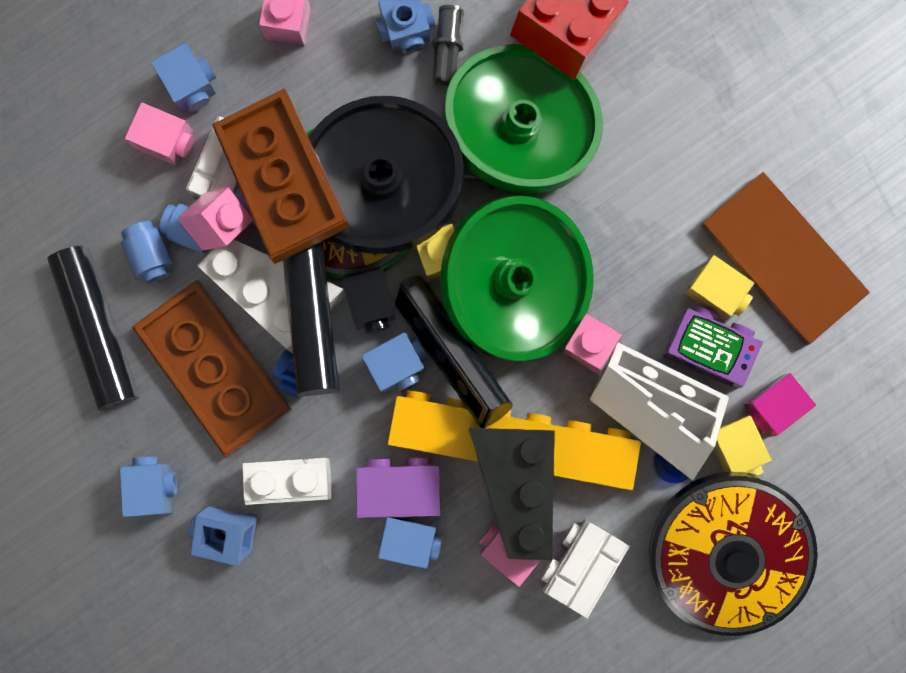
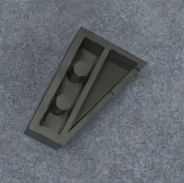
(520, 487)

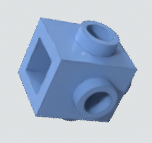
(405, 24)

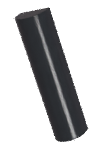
(311, 323)
(92, 327)
(452, 352)

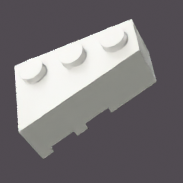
(257, 286)
(661, 407)

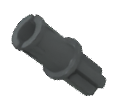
(447, 43)

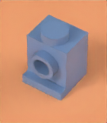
(213, 544)

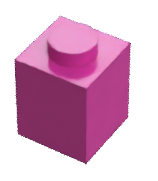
(779, 405)

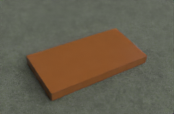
(280, 176)
(785, 258)
(211, 368)

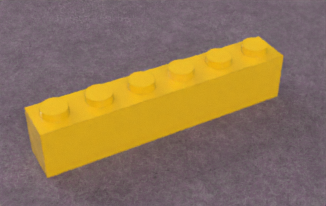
(577, 451)

